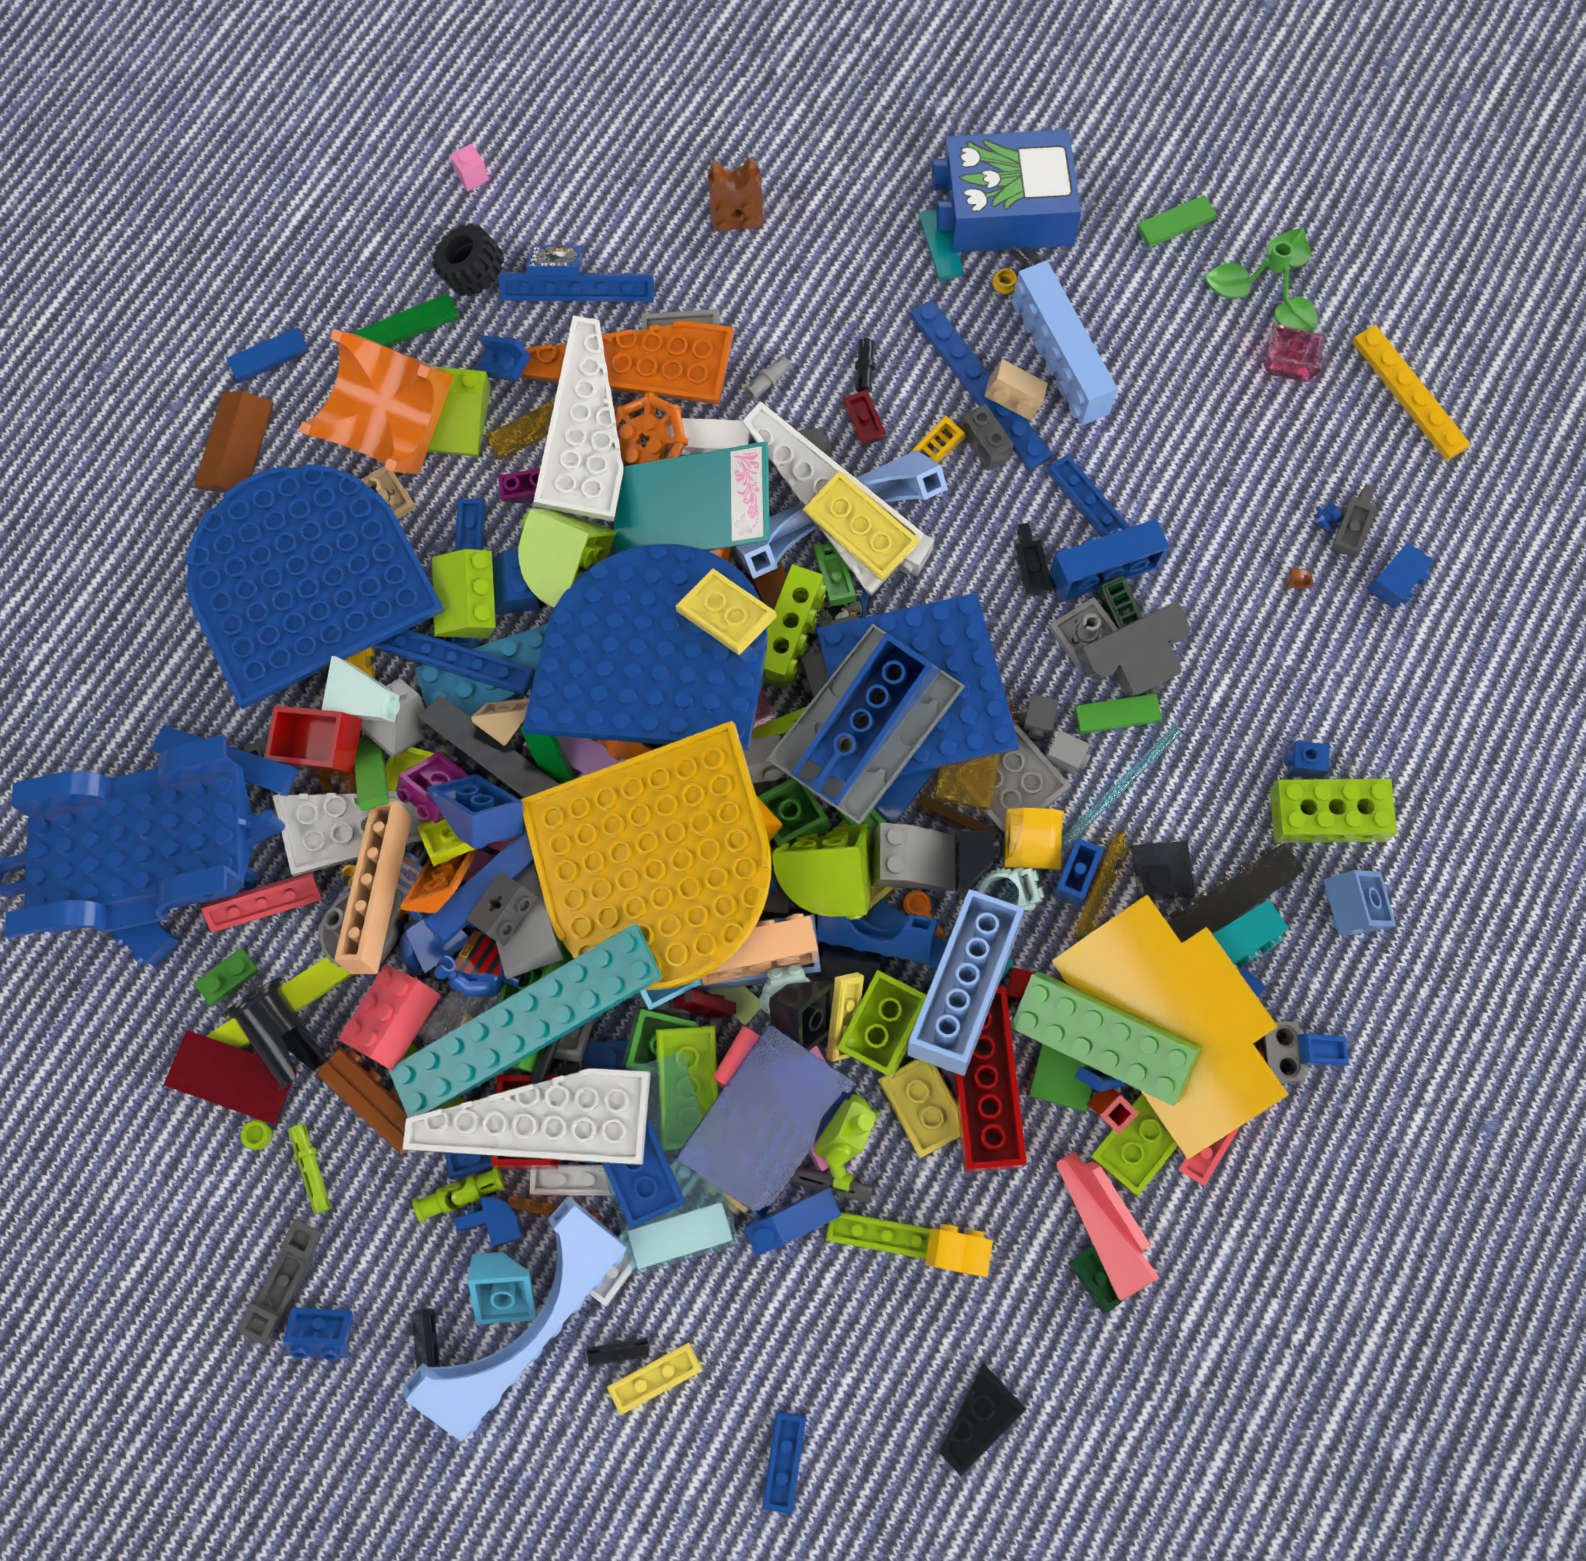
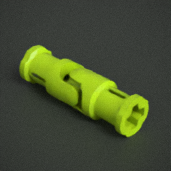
(462, 1193)

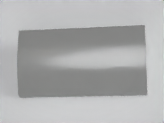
(534, 939)

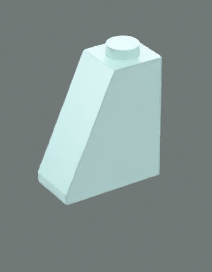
(358, 693)

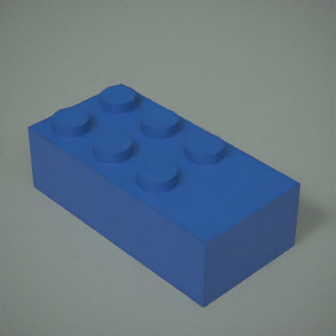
(1100, 560)

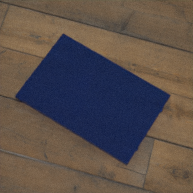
(765, 1120)

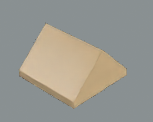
(501, 718)

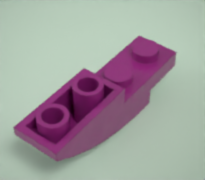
(519, 486)

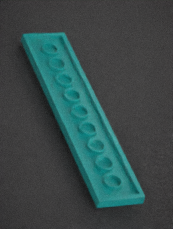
(526, 1022)

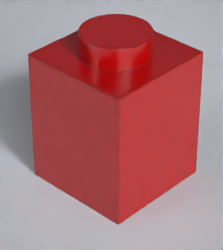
(1113, 1109)

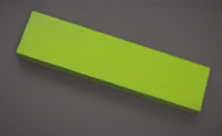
(879, 1235)

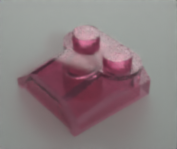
(1294, 353)

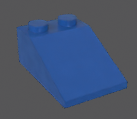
(478, 810)

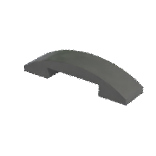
(282, 1282)

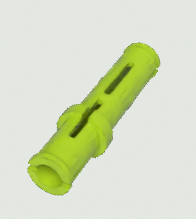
(309, 1168)

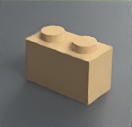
(1016, 389)

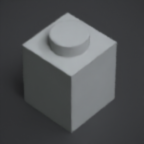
(1068, 753)

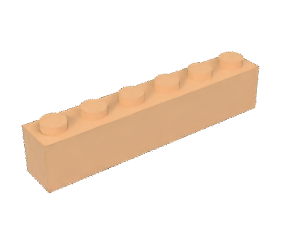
(373, 889)

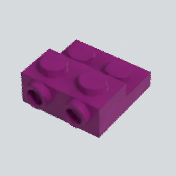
(414, 782)

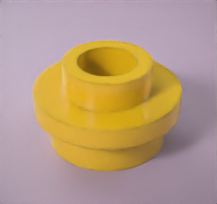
(1004, 275)

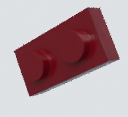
(864, 418)
(697, 1002)

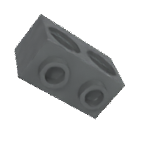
(987, 437)

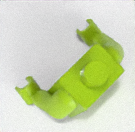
(846, 1138)

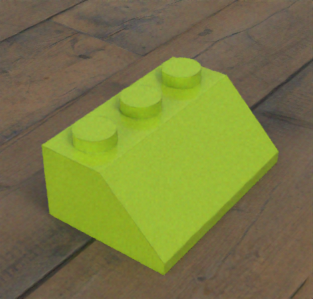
(466, 592)
(883, 1024)

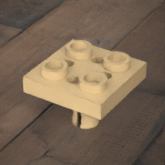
(385, 483)

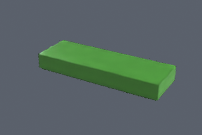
(1176, 221)
(1118, 713)

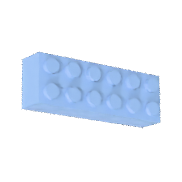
(1064, 343)
(965, 982)

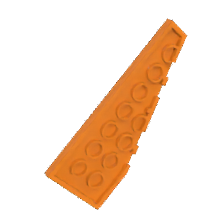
(669, 360)

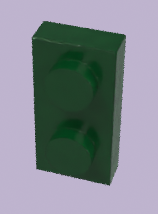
(1094, 1279)

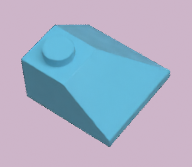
(500, 1289)

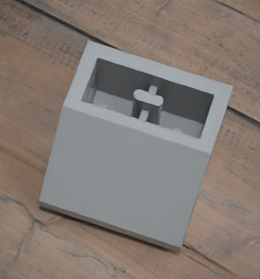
(762, 772)

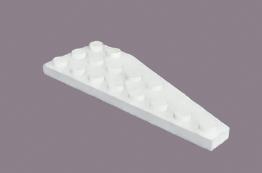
(582, 449)
(571, 1117)

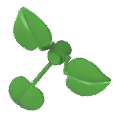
(1284, 251)

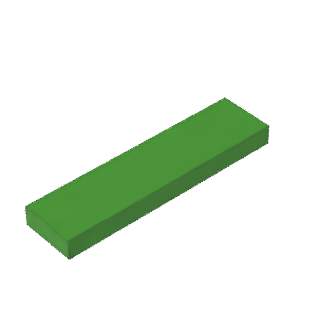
(370, 775)

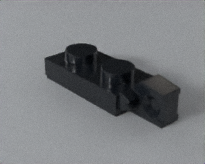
(1031, 563)

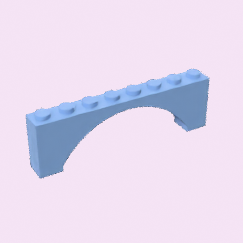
(902, 479)
(463, 1393)

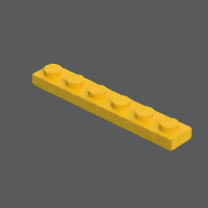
(1411, 393)

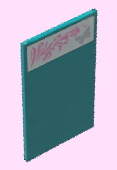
(696, 500)

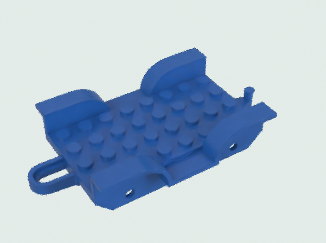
(133, 843)

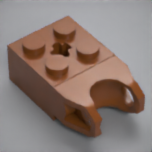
(735, 196)

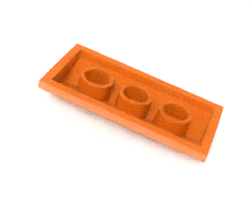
(437, 884)

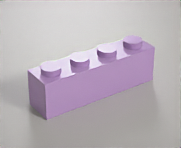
(582, 755)

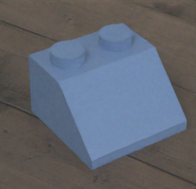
(1359, 902)

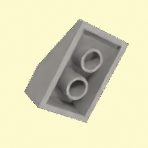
(912, 857)

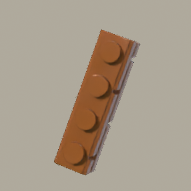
(366, 1095)

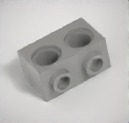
(1274, 1052)

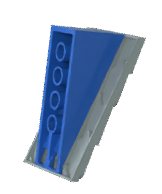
(865, 723)

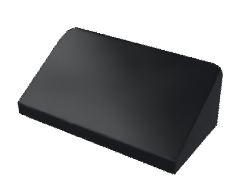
(425, 1338)

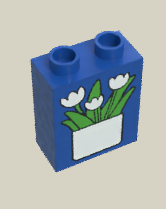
(1008, 191)

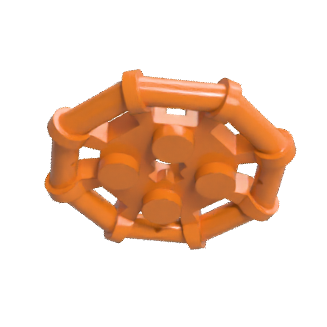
(651, 427)

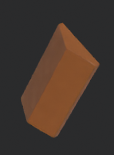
(233, 441)

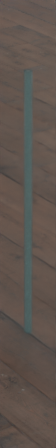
(1099, 808)

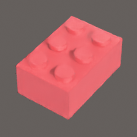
(389, 1017)

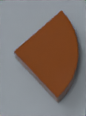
(1299, 579)

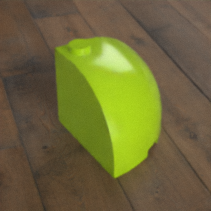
(558, 550)
(828, 872)

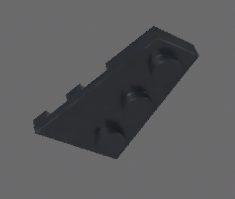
(981, 1421)

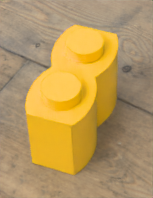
(959, 1251)

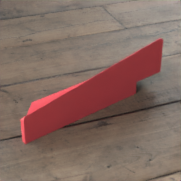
(1109, 1225)

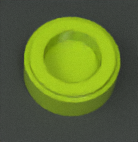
(256, 1135)

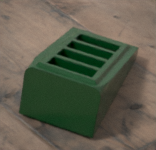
(1124, 593)

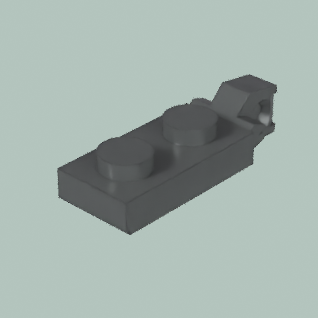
(1355, 523)

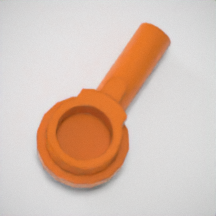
(920, 904)

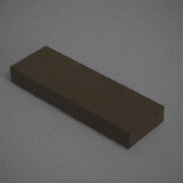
(950, 816)

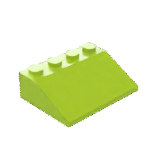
(463, 414)

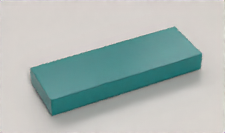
(946, 263)

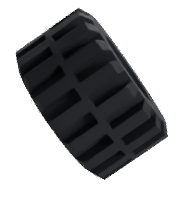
(468, 259)

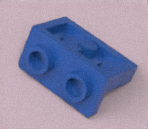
(503, 358)
(318, 1333)

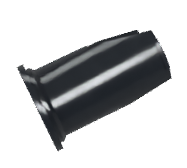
(274, 1030)

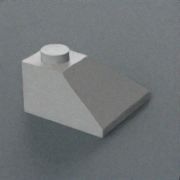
(404, 733)

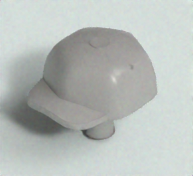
(331, 927)

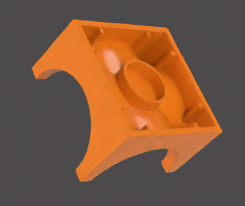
(381, 403)

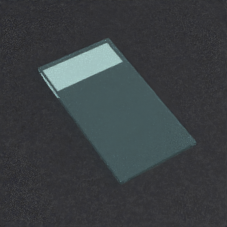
(705, 1219)

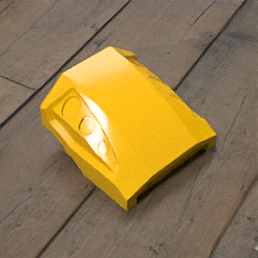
(1033, 838)

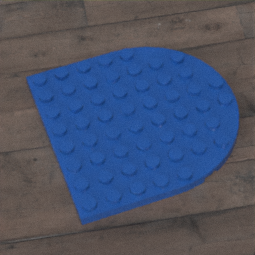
(299, 574)
(634, 667)

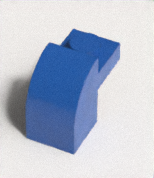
(501, 1220)

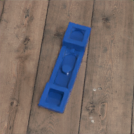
(901, 794)

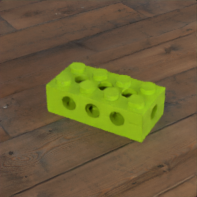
(795, 618)
(1341, 795)

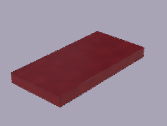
(226, 1077)

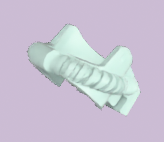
(1025, 881)
(778, 979)

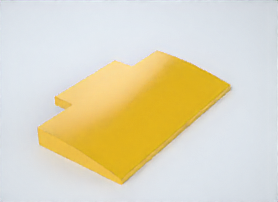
(1194, 994)

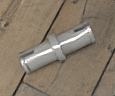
(767, 378)

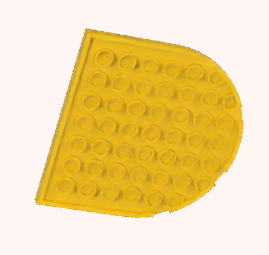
(657, 846)

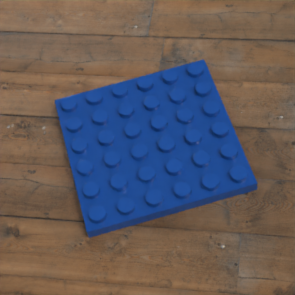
(957, 642)

